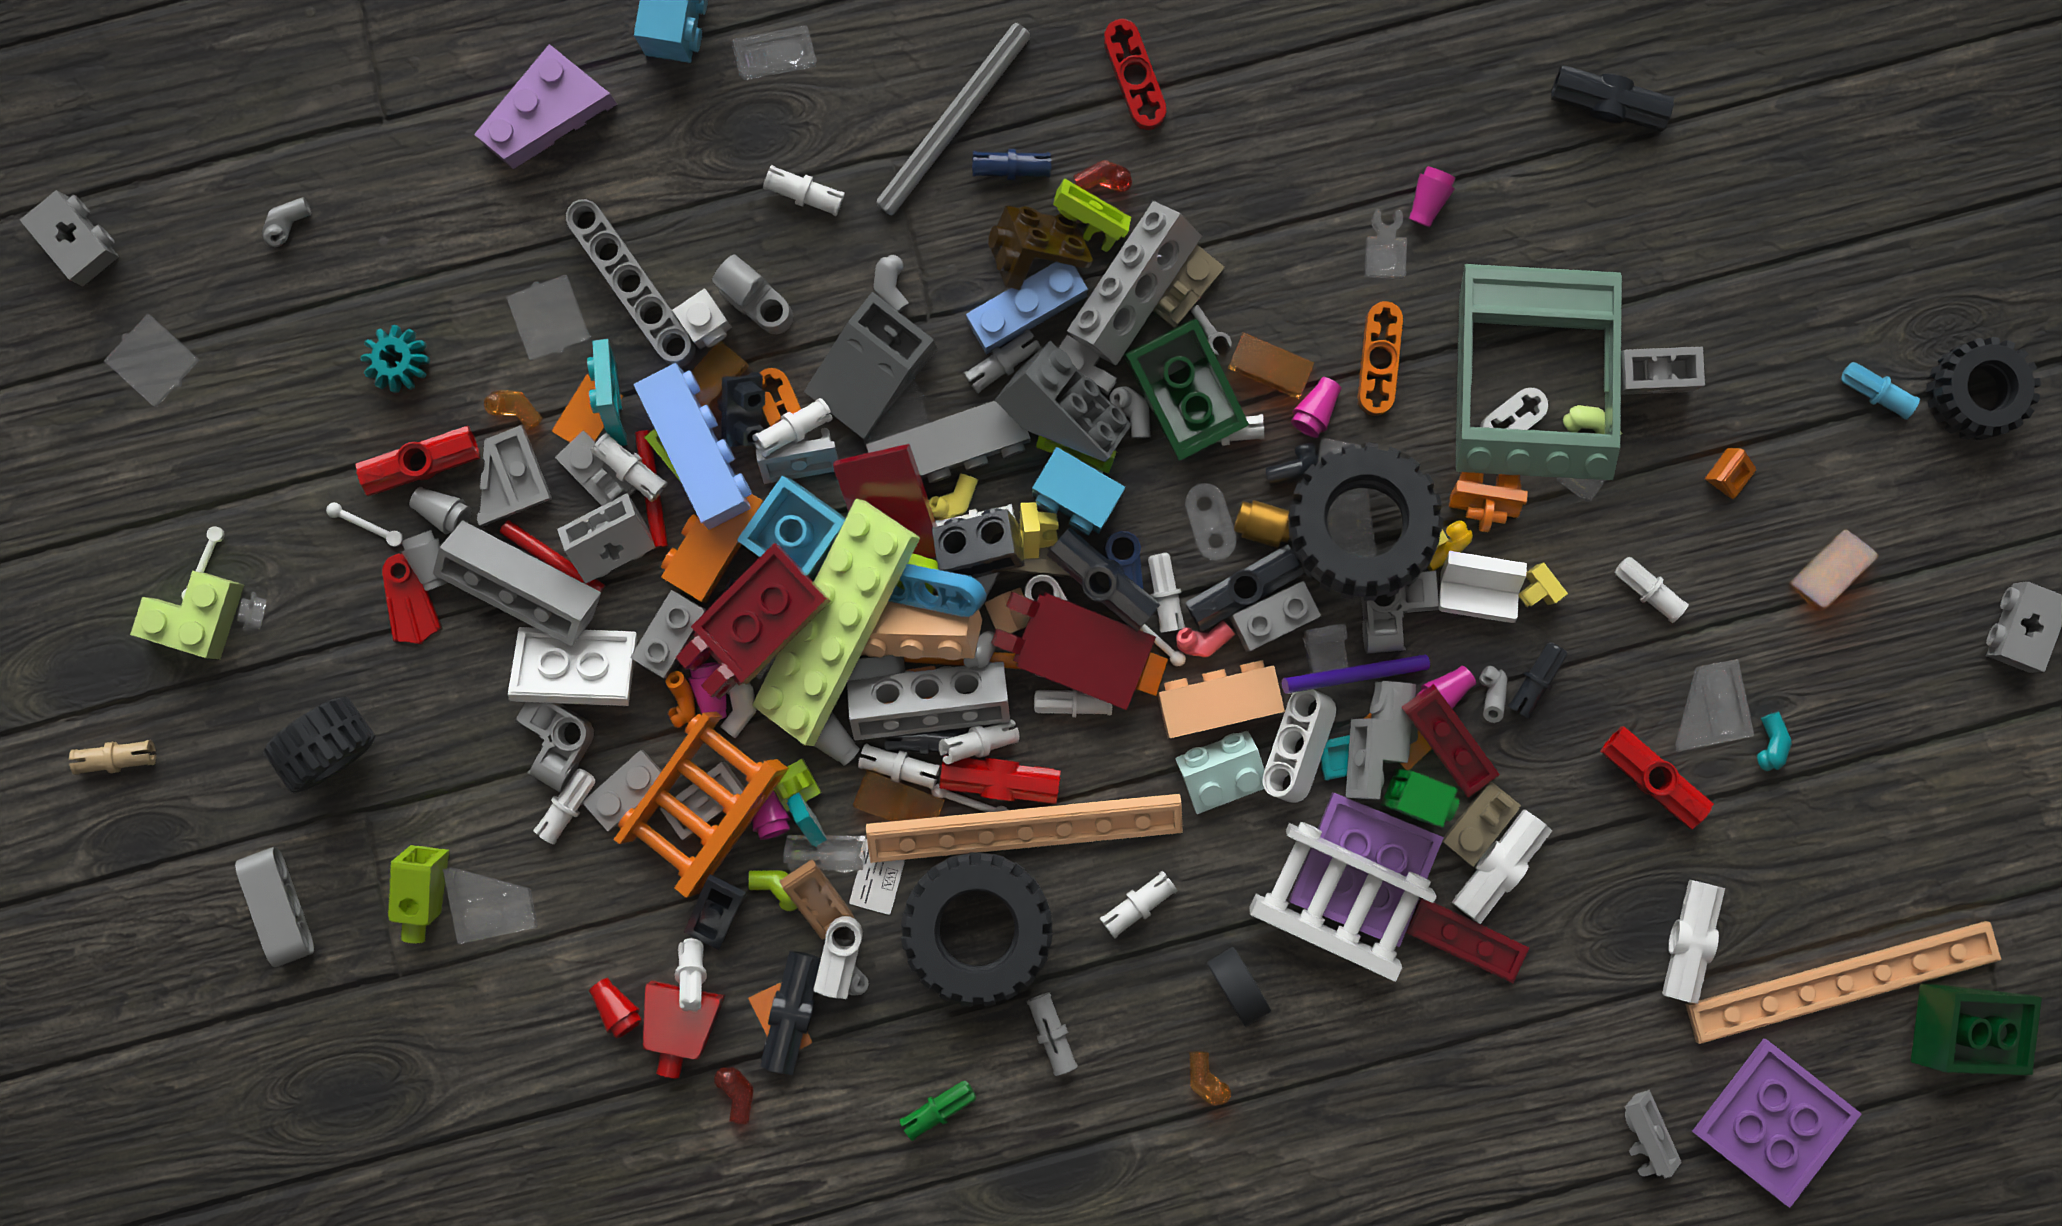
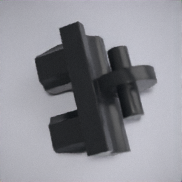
(741, 408)

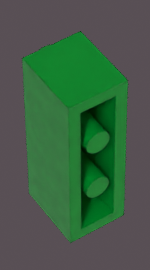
(1420, 797)

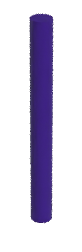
(1355, 674)

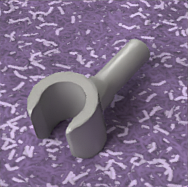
(1209, 329)

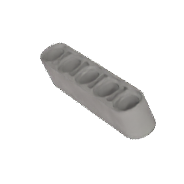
(617, 270)

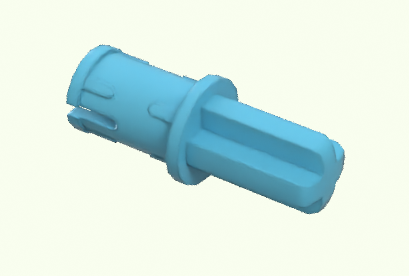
(1880, 390)

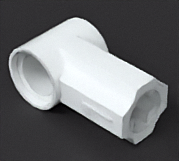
(838, 961)

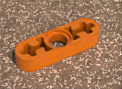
(1373, 328)

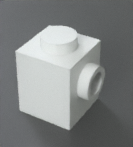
(702, 319)

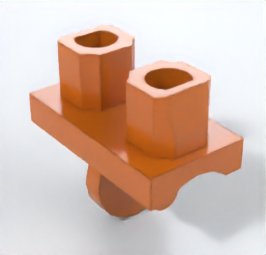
(1486, 501)

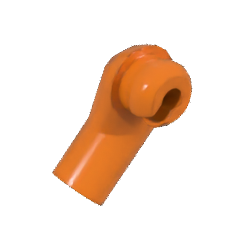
(685, 698)

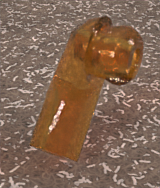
(512, 403)
(1205, 1083)

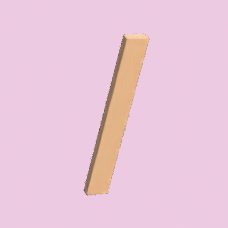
(1024, 828)
(1843, 982)

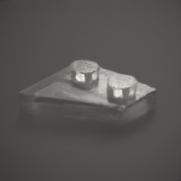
(1715, 707)
(487, 906)

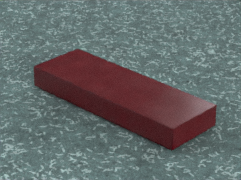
(1450, 740)
(1467, 939)

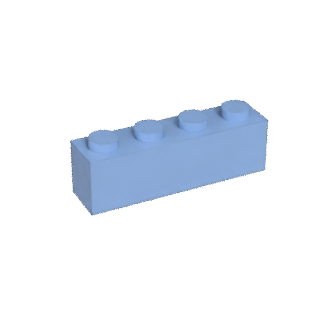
(692, 445)

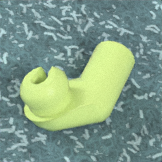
(1586, 418)

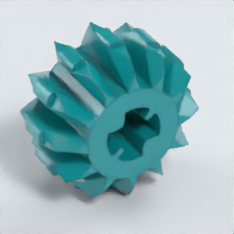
(384, 348)

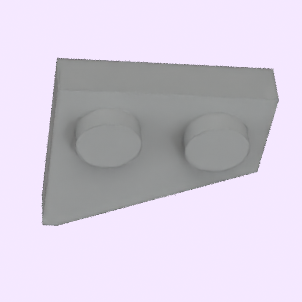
(510, 477)

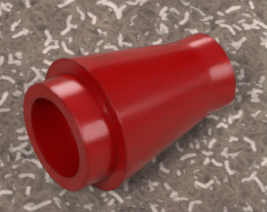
(615, 1009)

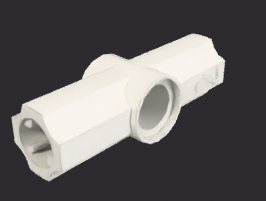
(1502, 866)
(1693, 941)

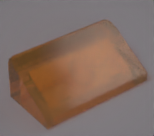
(1271, 365)
(709, 372)
(1833, 570)

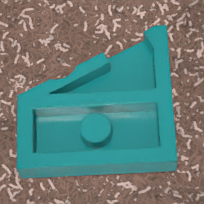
(606, 396)

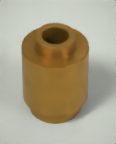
(1263, 523)

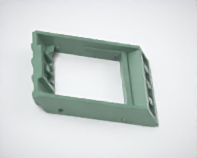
(1546, 300)

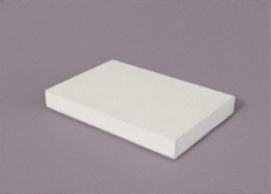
(589, 672)

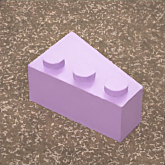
(541, 108)

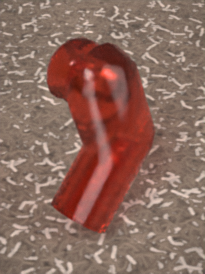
(1106, 174)
(739, 1090)

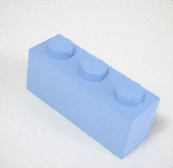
(1023, 309)

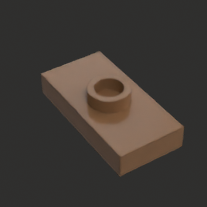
(815, 897)

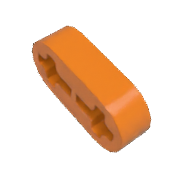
(787, 395)

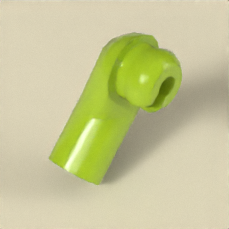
(771, 881)

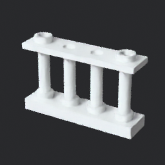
(1346, 939)

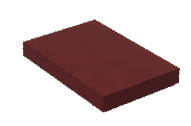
(893, 486)

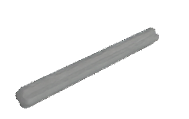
(953, 119)

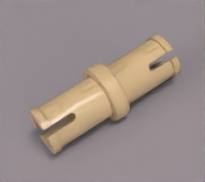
(112, 757)

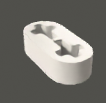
(1508, 410)

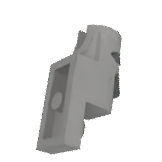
(1380, 739)

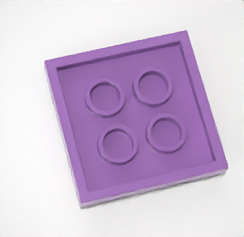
(1374, 837)
(1776, 1122)

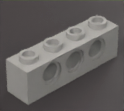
(1135, 282)
(944, 711)

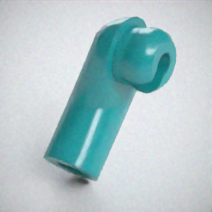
(1779, 744)

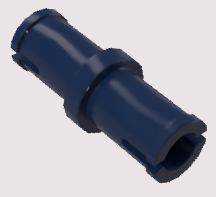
(1011, 164)

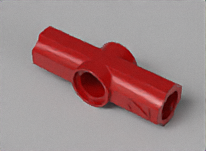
(395, 469)
(1001, 779)
(1675, 793)

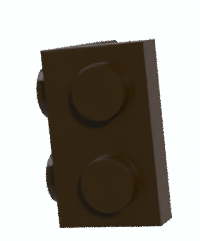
(1030, 234)

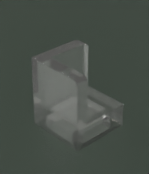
(1325, 648)

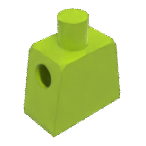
(417, 890)

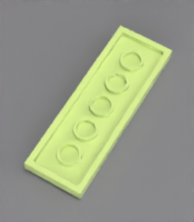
(821, 657)

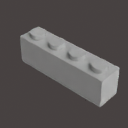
(960, 440)
(516, 583)

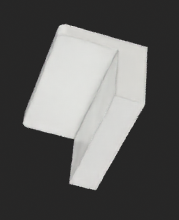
(1481, 586)

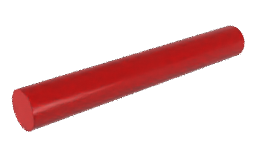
(654, 508)
(544, 553)

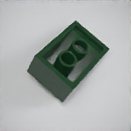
(1186, 389)
(1975, 1030)

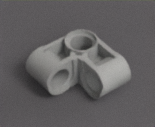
(751, 294)
(1383, 625)
(557, 757)

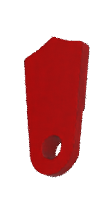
(408, 604)

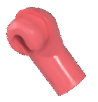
(1201, 643)

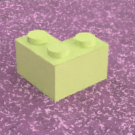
(199, 623)

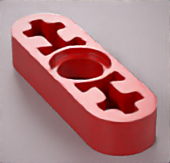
(1153, 97)

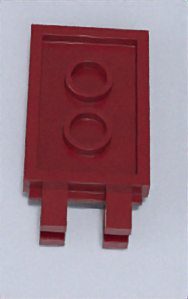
(753, 621)
(1077, 648)

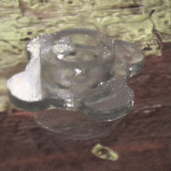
(252, 612)

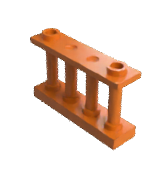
(739, 809)

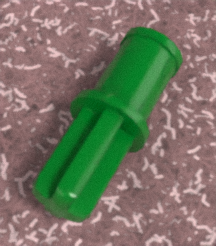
(938, 1110)

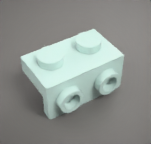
(1222, 771)

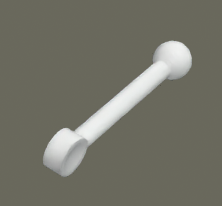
(215, 535)
(393, 538)
(1176, 657)
(941, 793)

